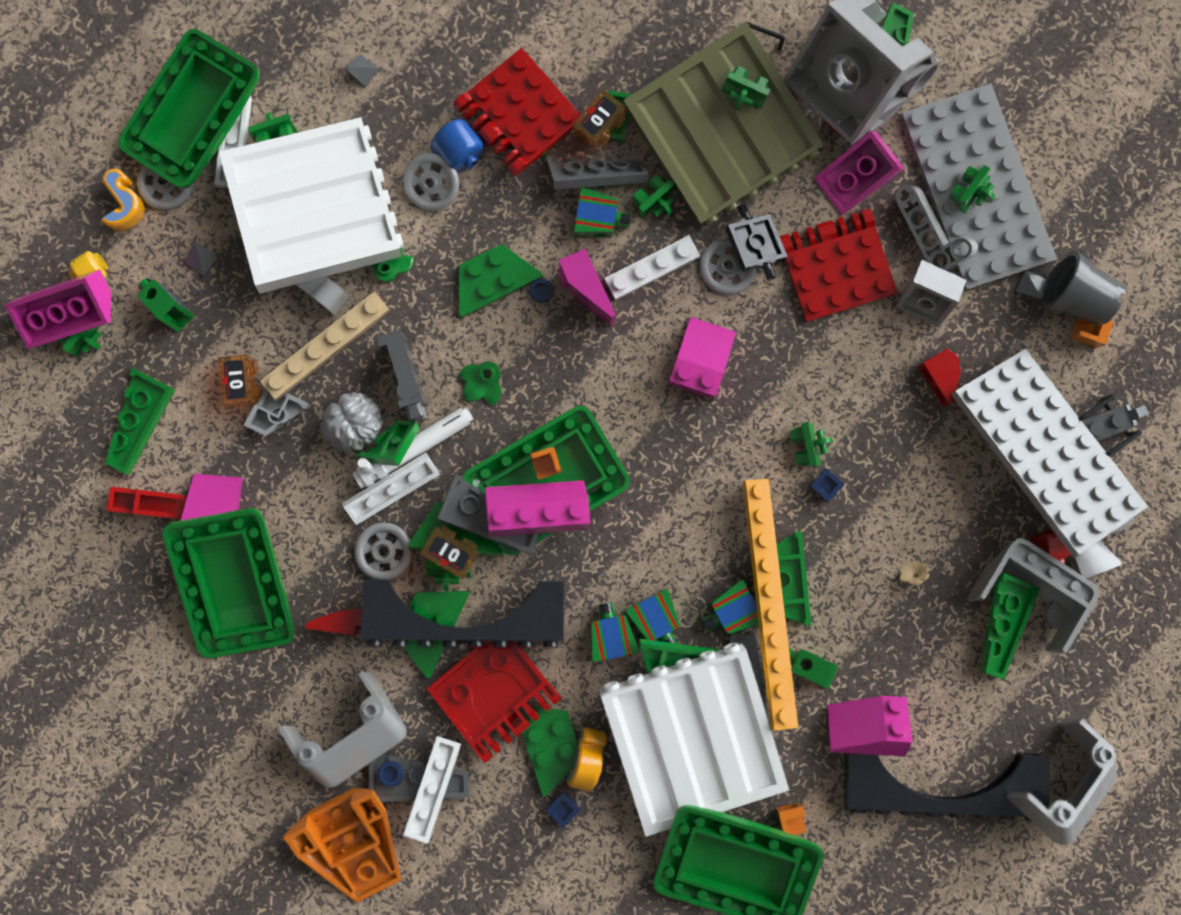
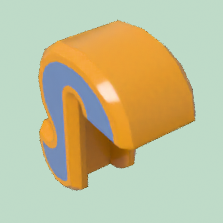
(131, 205)
(587, 760)

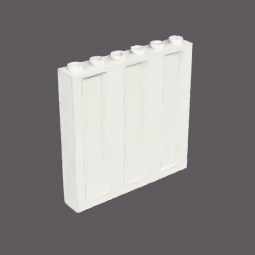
(311, 204)
(694, 737)

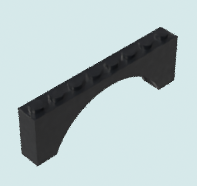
(392, 621)
(872, 787)

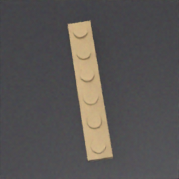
(325, 346)

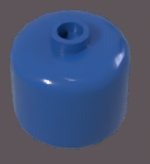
(457, 145)

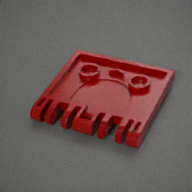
(521, 108)
(838, 270)
(490, 690)

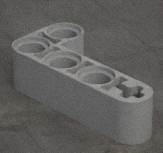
(931, 225)
(325, 293)

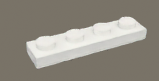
(235, 138)
(652, 267)
(390, 488)
(432, 789)

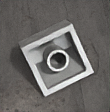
(931, 293)

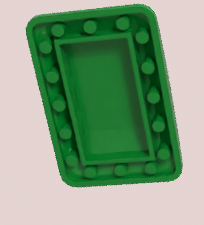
(189, 108)
(581, 453)
(229, 582)
(736, 865)

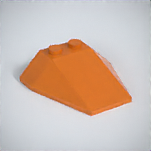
(348, 843)

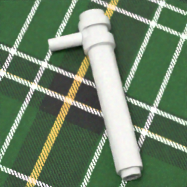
(368, 472)

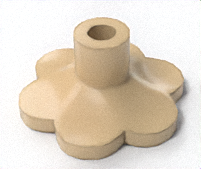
(914, 573)

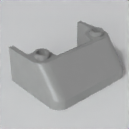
(1067, 591)
(376, 737)
(1067, 818)

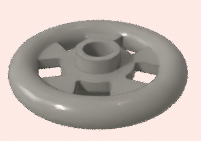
(411, 180)
(147, 191)
(707, 269)
(381, 531)

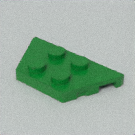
(492, 278)
(485, 546)
(794, 578)
(439, 608)
(667, 654)
(550, 746)

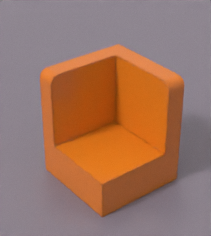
(1090, 334)
(546, 463)
(791, 818)

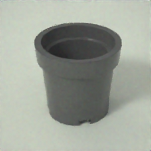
(1082, 290)

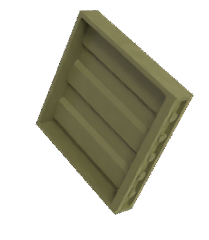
(707, 143)

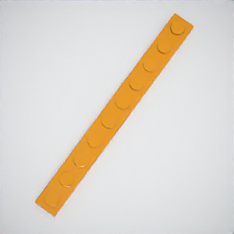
(770, 605)

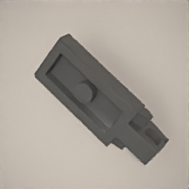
(1114, 421)

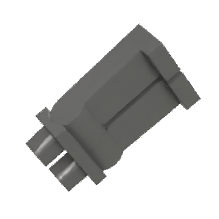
(409, 384)

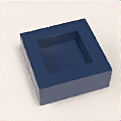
(826, 485)
(563, 809)

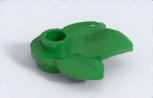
(396, 266)
(479, 385)

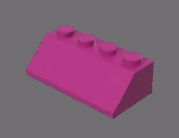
(62, 309)
(537, 508)

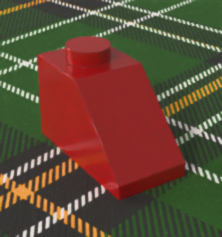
(942, 375)
(1051, 544)

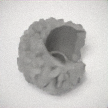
(351, 422)

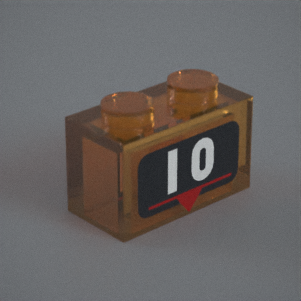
(599, 120)
(238, 380)
(450, 552)

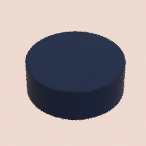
(541, 291)
(391, 773)

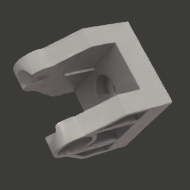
(885, 69)

